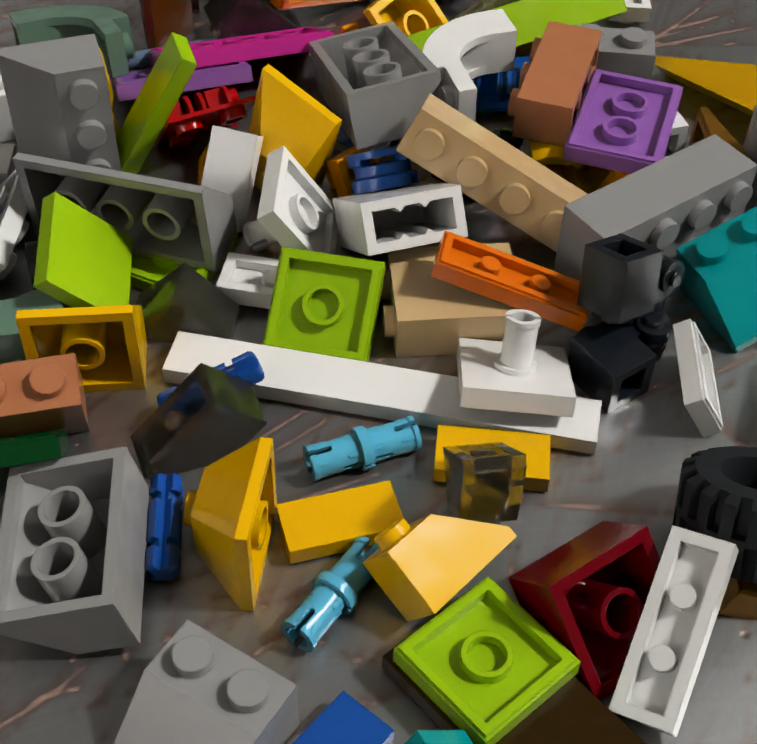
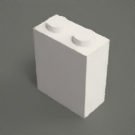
(399, 217)

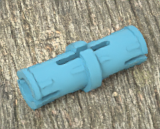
(362, 448)
(331, 595)

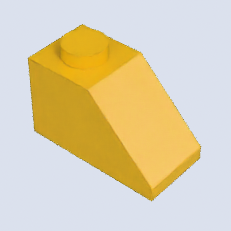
(432, 560)

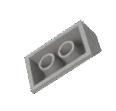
(61, 101)
(74, 552)

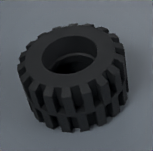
(721, 501)

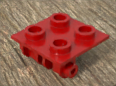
(215, 107)

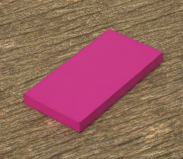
(251, 46)

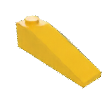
(724, 81)

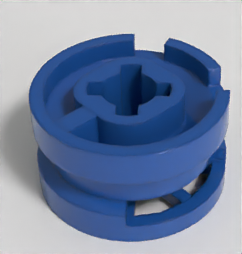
(383, 174)

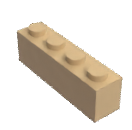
(489, 170)

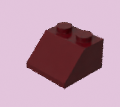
(592, 597)

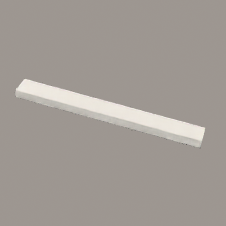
(376, 390)

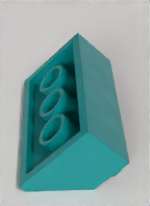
(724, 278)

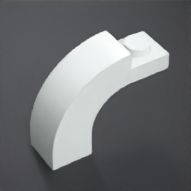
(468, 49)

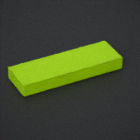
(155, 102)

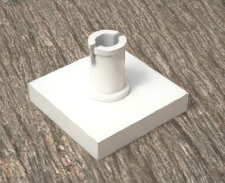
(292, 209)
(515, 372)

